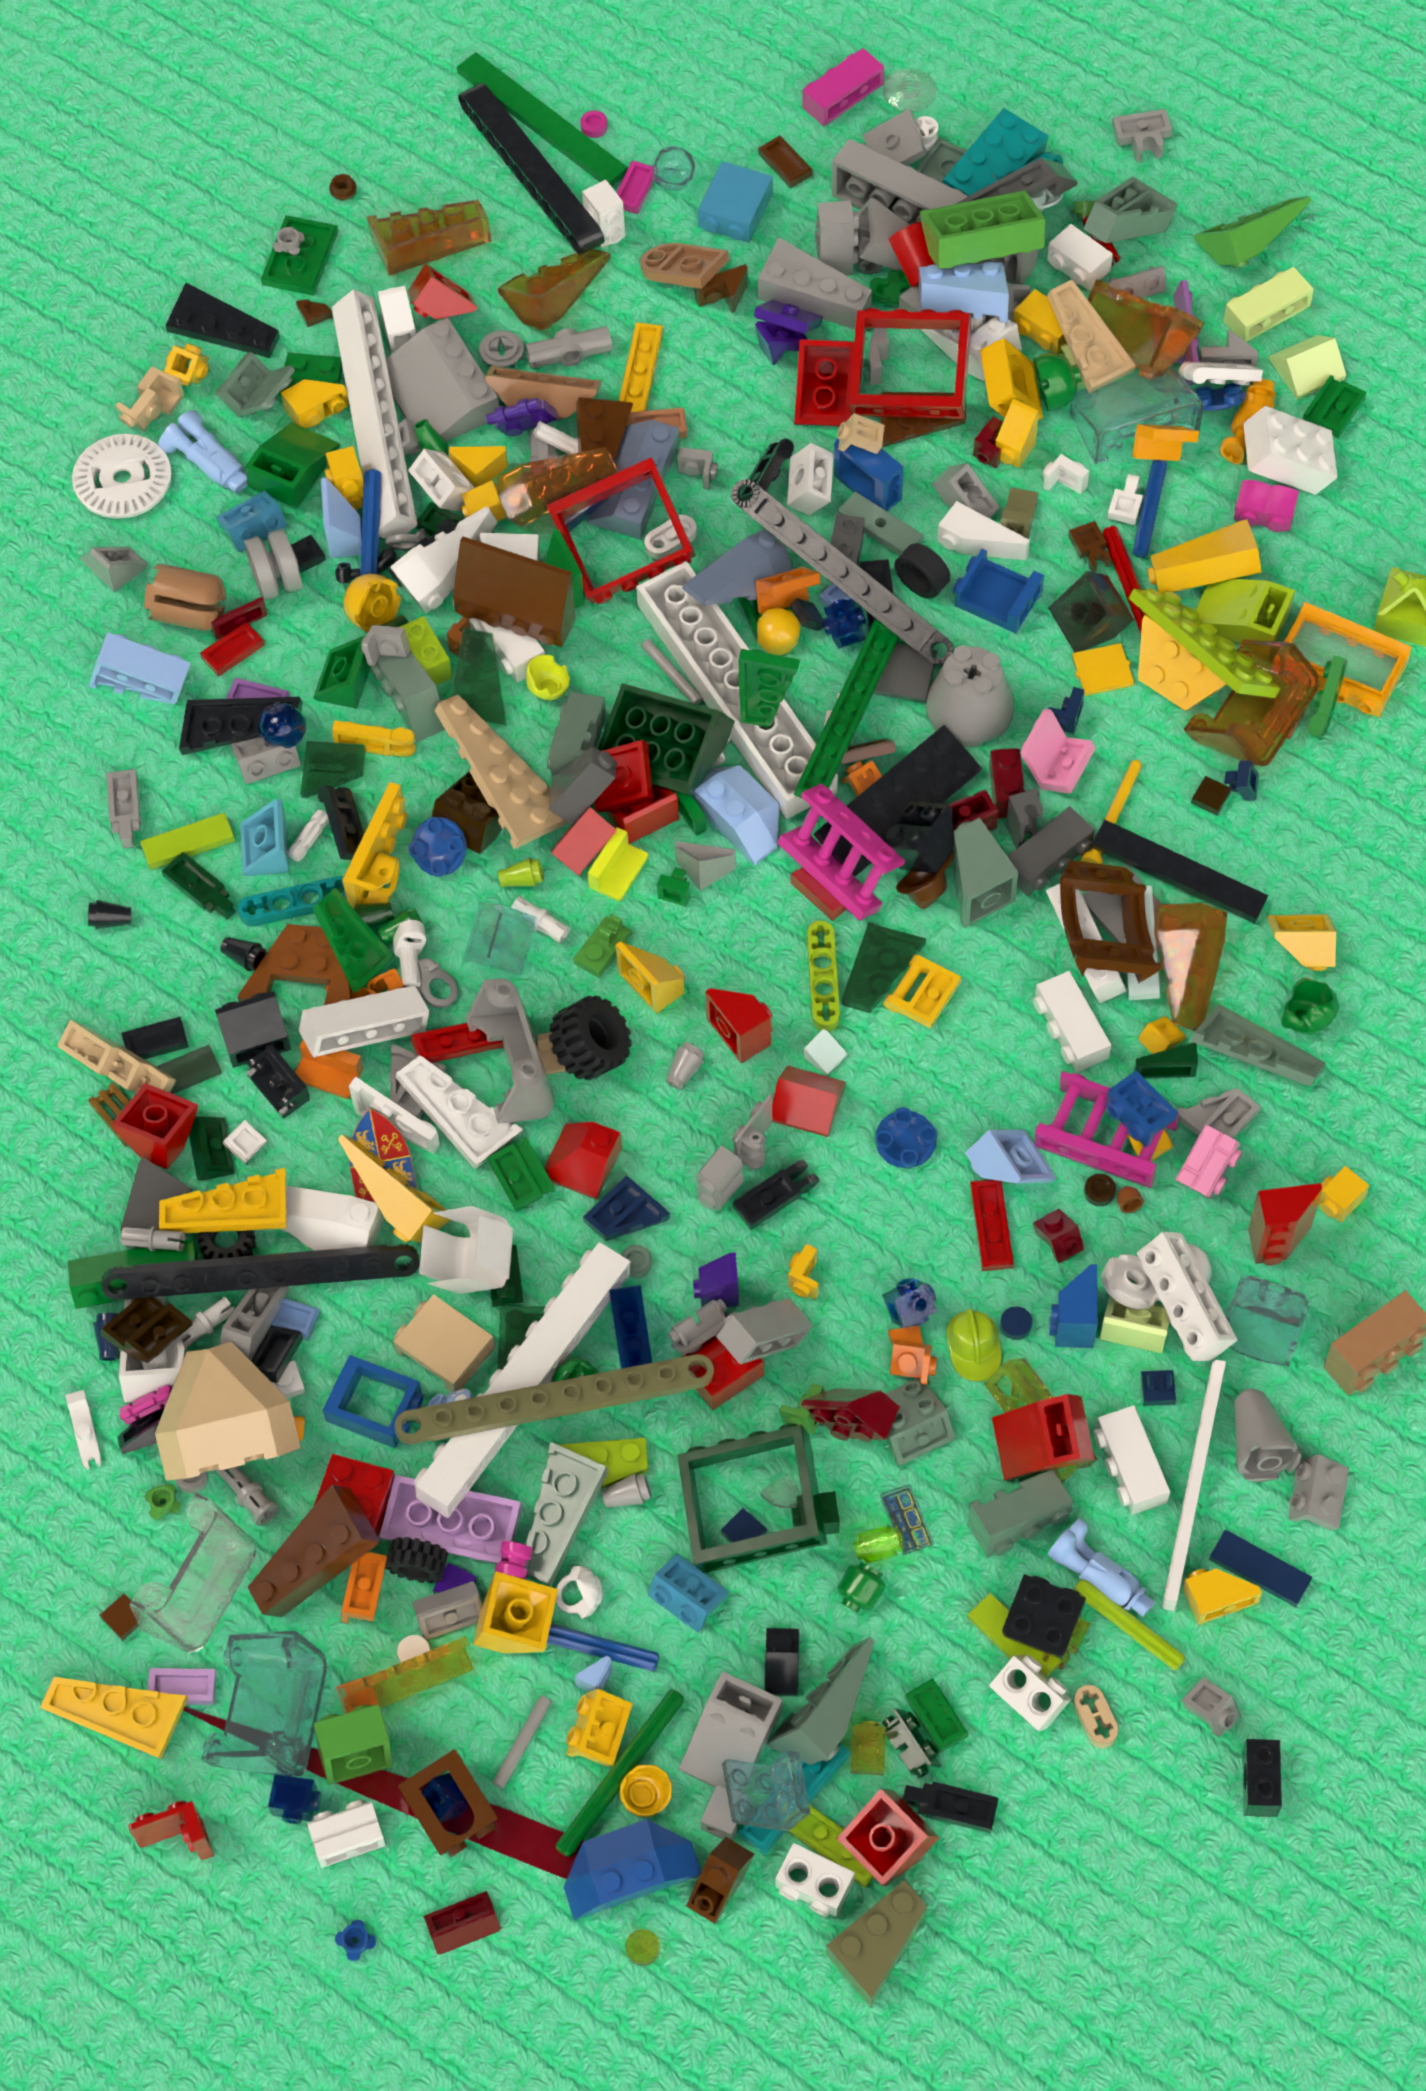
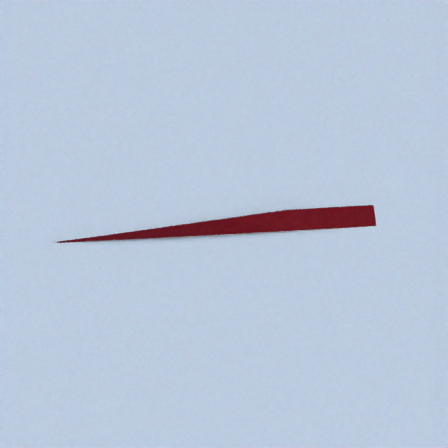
(513, 1836)

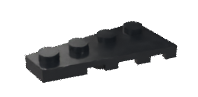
(216, 322)
(224, 721)

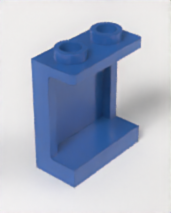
(997, 592)

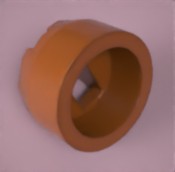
(1129, 1199)

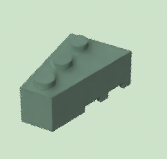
(411, 693)
(1019, 1513)

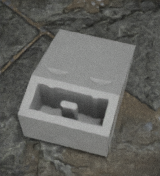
(732, 1727)

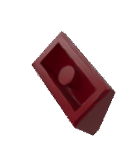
(247, 613)
(462, 1923)

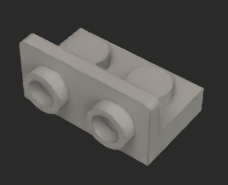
(261, 760)

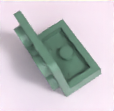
(253, 386)

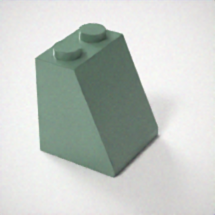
(981, 873)

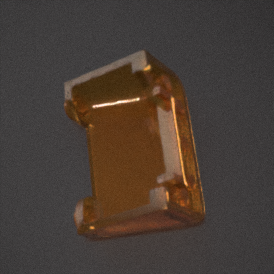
(1146, 330)
(1258, 725)

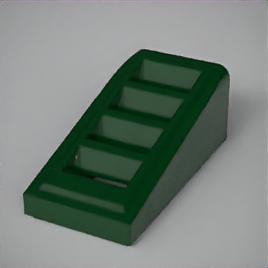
(1171, 1063)

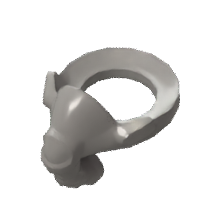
(409, 540)
(428, 971)

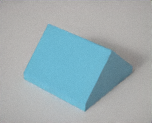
(265, 841)

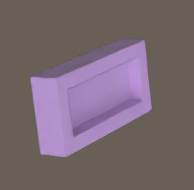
(194, 1683)

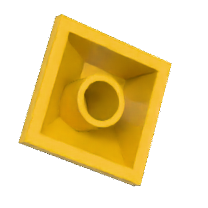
(1307, 937)
(649, 976)
(515, 1615)

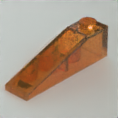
(553, 290)
(1191, 952)

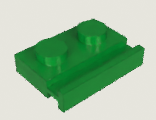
(1335, 405)
(521, 1174)

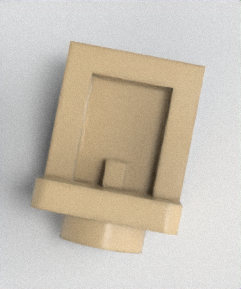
(142, 412)

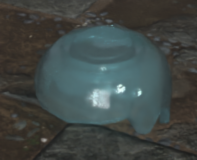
(673, 168)

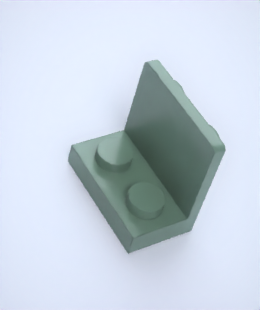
(919, 1423)

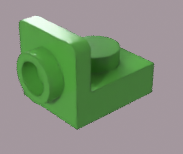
(801, 1415)

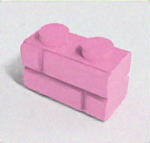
(1209, 1162)

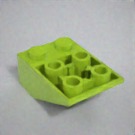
(1246, 608)

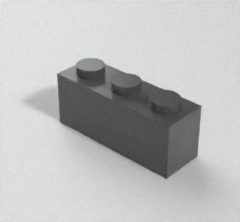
(1051, 850)

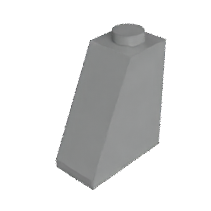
(874, 230)

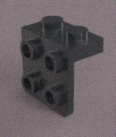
(1043, 1616)

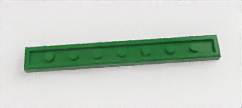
(543, 120)
(849, 709)

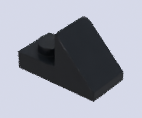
(782, 1661)

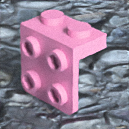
(1053, 757)

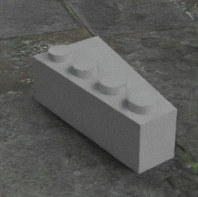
(811, 285)

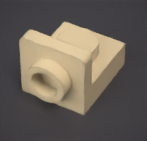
(860, 433)

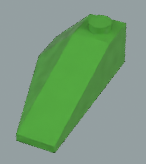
(1251, 234)

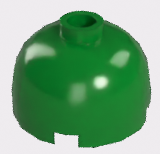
(1056, 379)

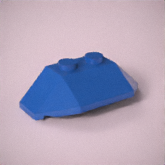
(628, 1866)

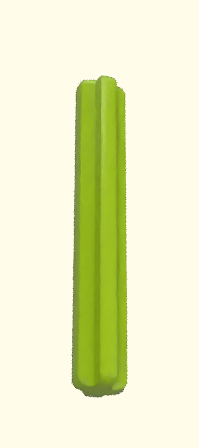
(1131, 1625)

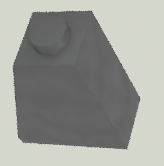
(581, 784)
(148, 1188)

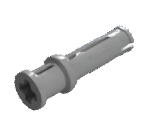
(248, 1494)

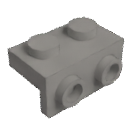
(1319, 1491)

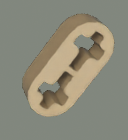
(1102, 1713)

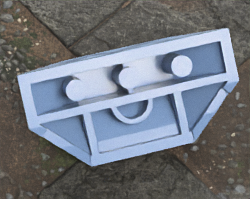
(740, 810)

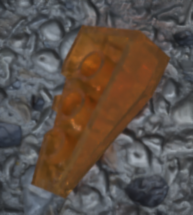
(535, 484)

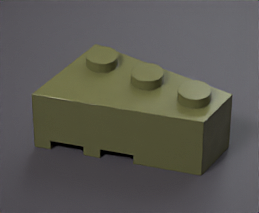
(876, 1941)

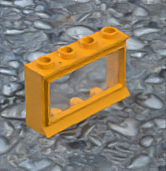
(1372, 658)

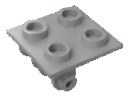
(749, 1139)

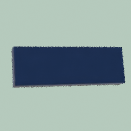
(1260, 1568)

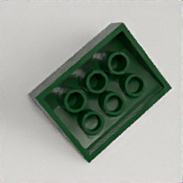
(680, 735)

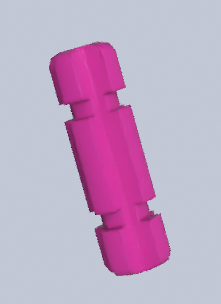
(145, 1405)

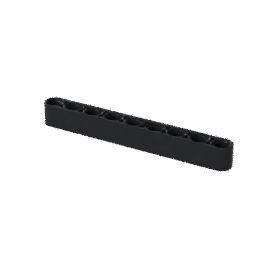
(531, 169)

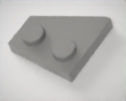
(1225, 1113)

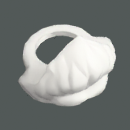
(590, 1588)

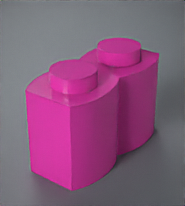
(1266, 505)

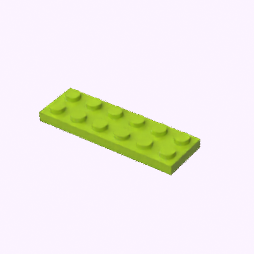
(1204, 642)

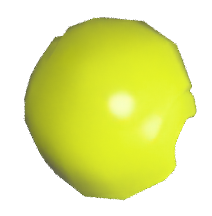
(547, 678)

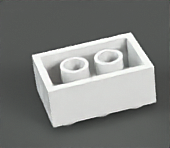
(1290, 450)

